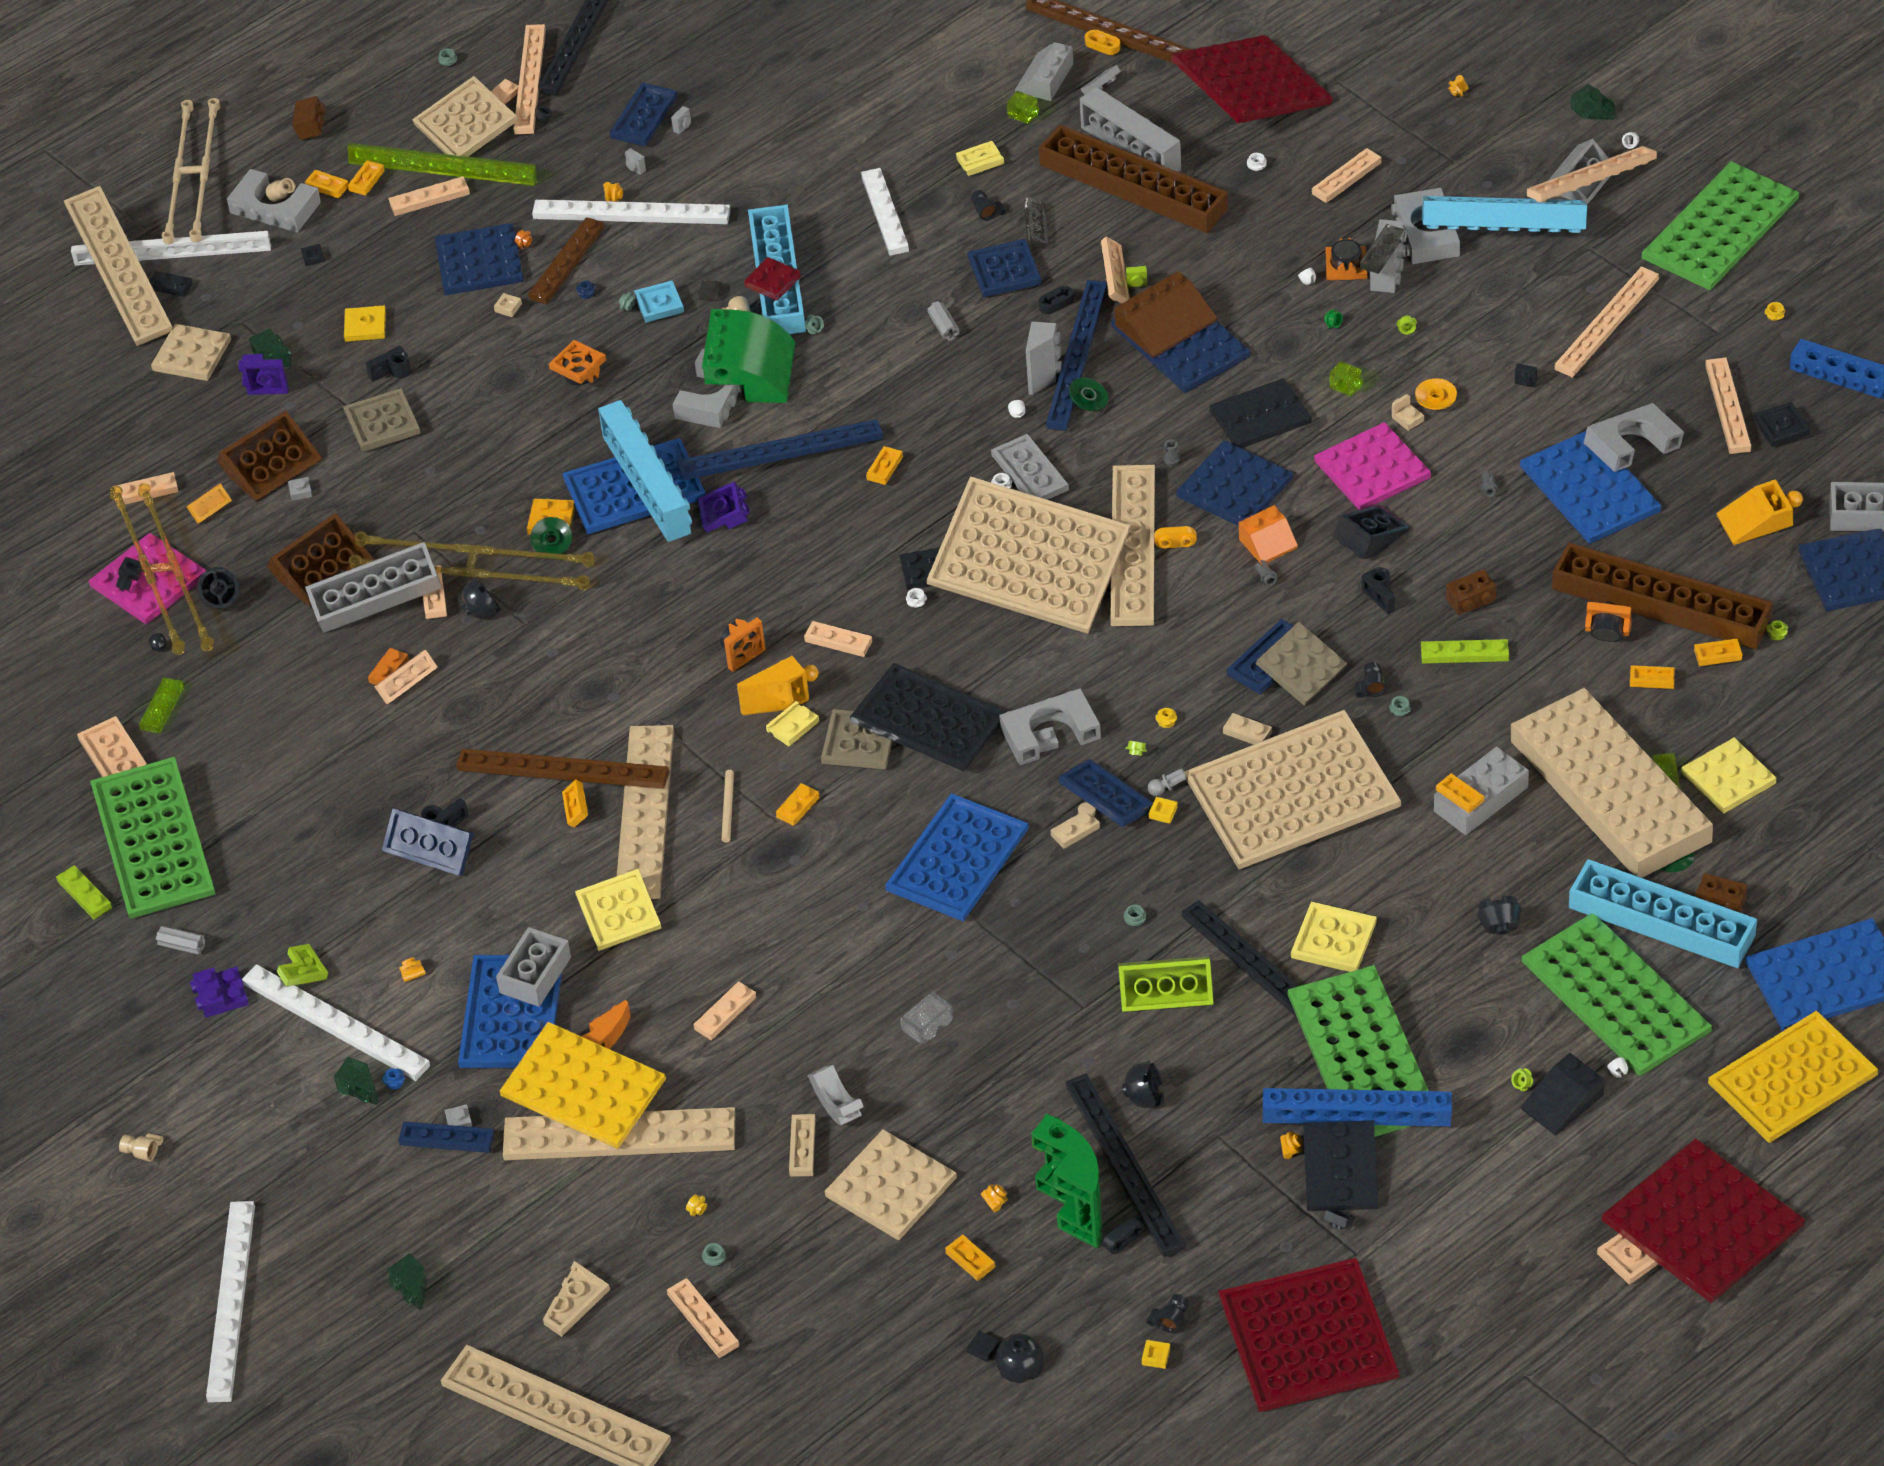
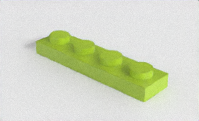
(1464, 651)

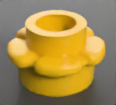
(1775, 311)
(1166, 717)
(696, 1205)

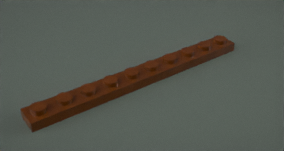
(1088, 21)
(563, 768)

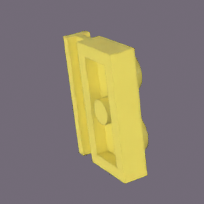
(980, 158)
(792, 723)

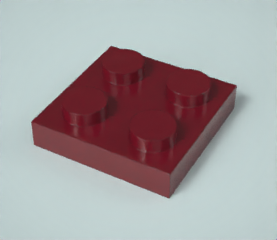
(772, 278)

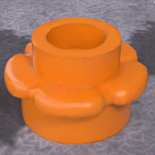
(523, 239)

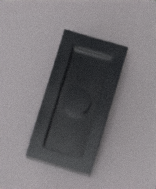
(170, 283)

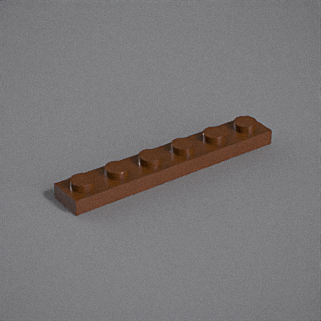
(566, 260)

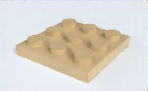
(191, 352)

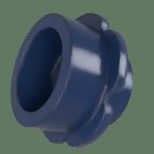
(586, 289)

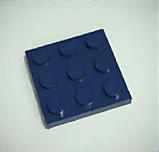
(1004, 268)

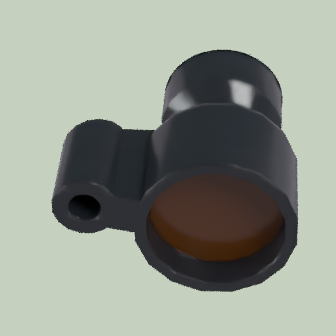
(985, 206)
(1373, 683)
(1171, 1316)

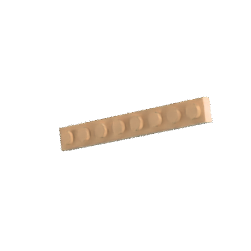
(529, 79)
(1591, 173)
(1606, 322)

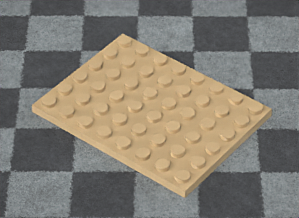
(1028, 555)
(1292, 789)

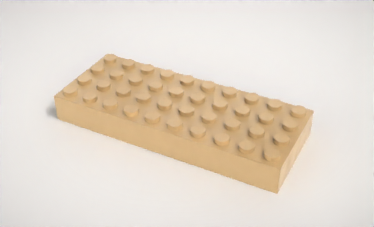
(1611, 783)

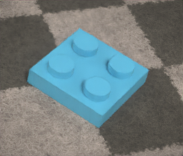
(658, 301)

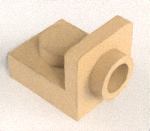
(1405, 413)

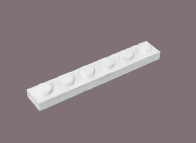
(885, 211)

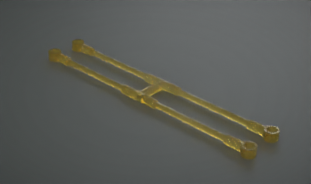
(473, 551)
(178, 645)

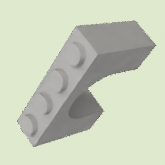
(289, 214)
(1420, 244)
(706, 409)
(1647, 421)
(1067, 708)

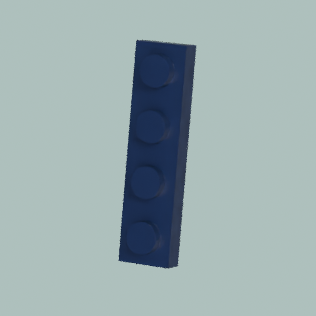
(446, 1137)

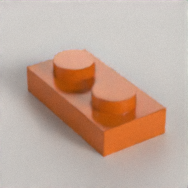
(387, 665)

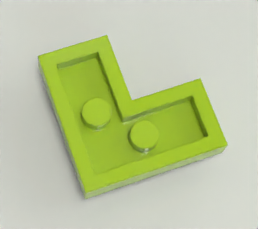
(305, 967)

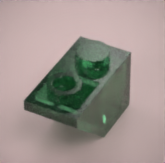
(1592, 104)
(270, 346)
(355, 1080)
(410, 1279)

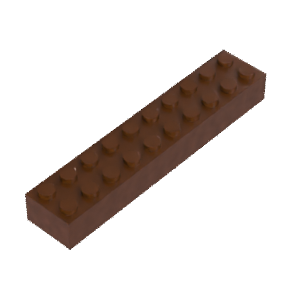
(1133, 178)
(1662, 595)

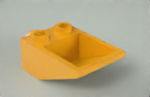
(1759, 512)
(776, 687)

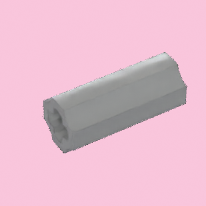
(943, 320)
(180, 939)

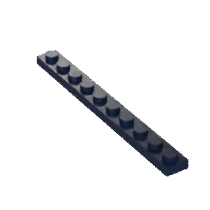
(1076, 353)
(779, 449)

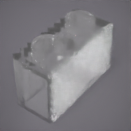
(927, 1018)

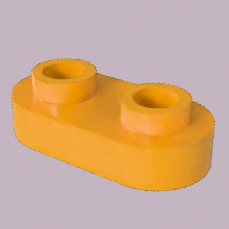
(1102, 42)
(1175, 537)

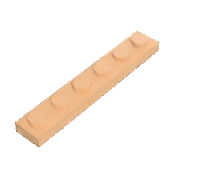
(1728, 405)

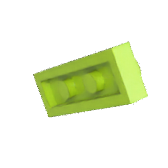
(84, 892)

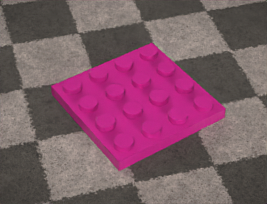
(1372, 466)
(140, 598)

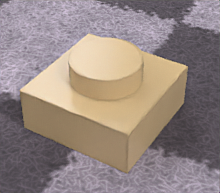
(507, 305)

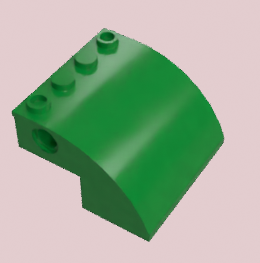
(750, 353)
(1070, 1177)

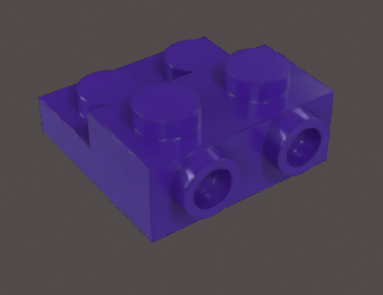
(263, 375)
(723, 507)
(218, 991)

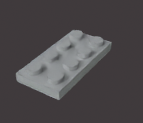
(1029, 468)

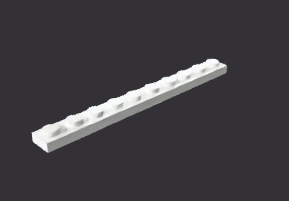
(632, 211)
(185, 247)
(336, 1022)
(230, 1302)

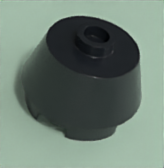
(1499, 915)

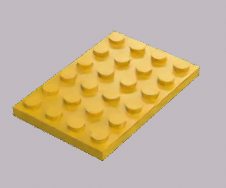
(1792, 1076)
(582, 1085)

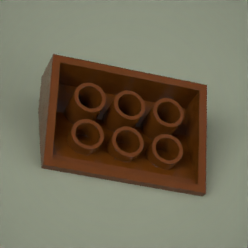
(1164, 314)
(268, 457)
(316, 556)

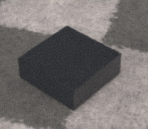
(312, 255)
(983, 1346)

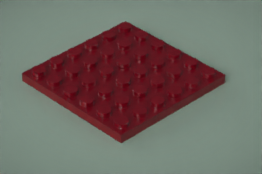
(1251, 79)
(1703, 1220)
(1308, 1334)

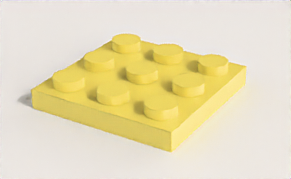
(1728, 775)
(618, 909)
(1333, 937)

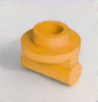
(1458, 86)
(612, 192)
(411, 969)
(1291, 1144)
(995, 1196)

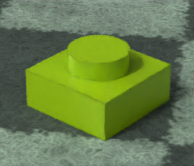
(1136, 276)

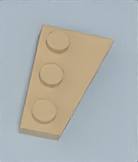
(578, 1295)

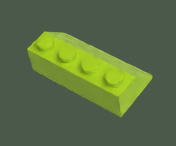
(1165, 983)

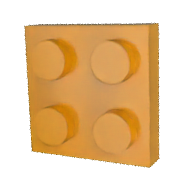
(550, 508)

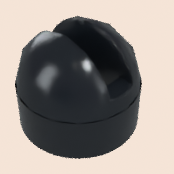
(543, 114)
(158, 642)

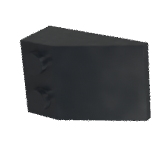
(1369, 530)
(1564, 1094)

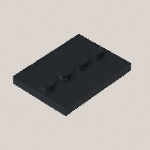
(1260, 413)
(1340, 1165)

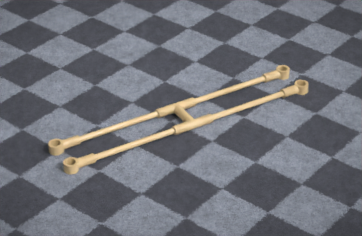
(195, 233)

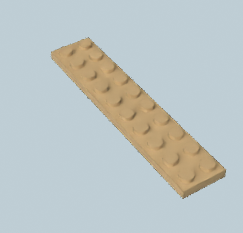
(118, 266)
(1134, 572)
(646, 809)
(652, 1134)
(554, 1409)

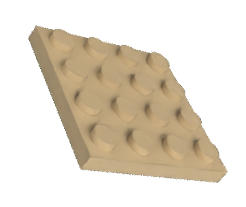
(465, 119)
(890, 1184)

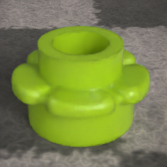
(1406, 325)
(1777, 630)
(1136, 748)
(1517, 1079)

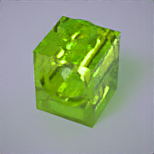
(1022, 107)
(1346, 378)

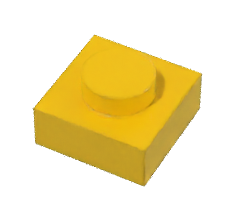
(1163, 810)
(1156, 1354)

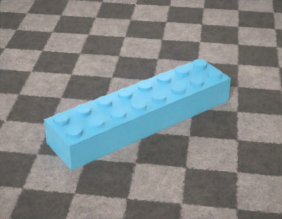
(1503, 212)
(773, 239)
(645, 470)
(1663, 913)

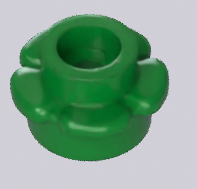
(1333, 319)

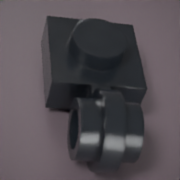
(128, 571)

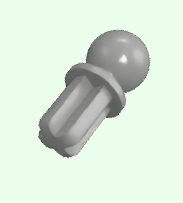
(1157, 787)

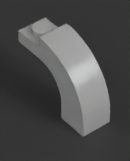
(833, 1095)

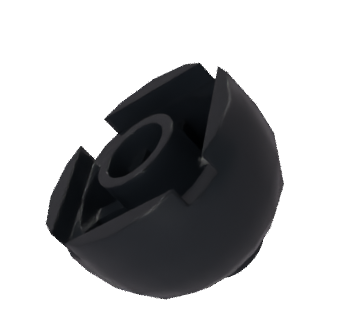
(217, 588)
(478, 600)
(1142, 1085)
(1019, 1358)

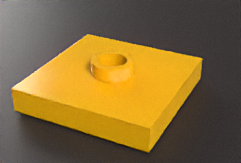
(364, 323)

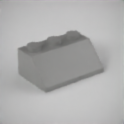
(1047, 71)
(1582, 156)
(1042, 356)

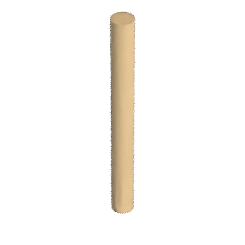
(727, 807)

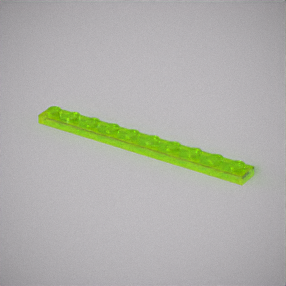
(443, 164)

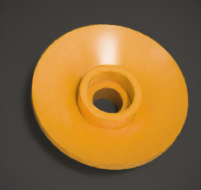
(1436, 394)

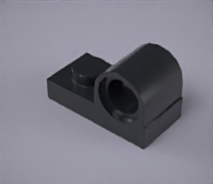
(394, 362)
(1377, 586)
(452, 815)

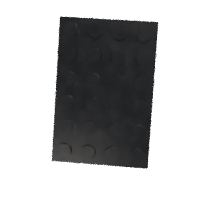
(928, 717)

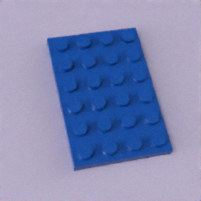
(1588, 489)
(608, 497)
(957, 857)
(1822, 973)
(497, 1026)

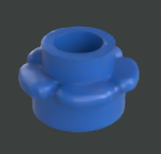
(393, 1078)

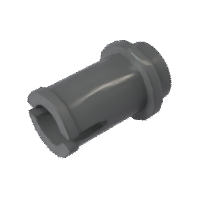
(1171, 454)
(1489, 487)
(1267, 576)

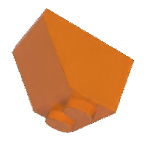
(1267, 535)

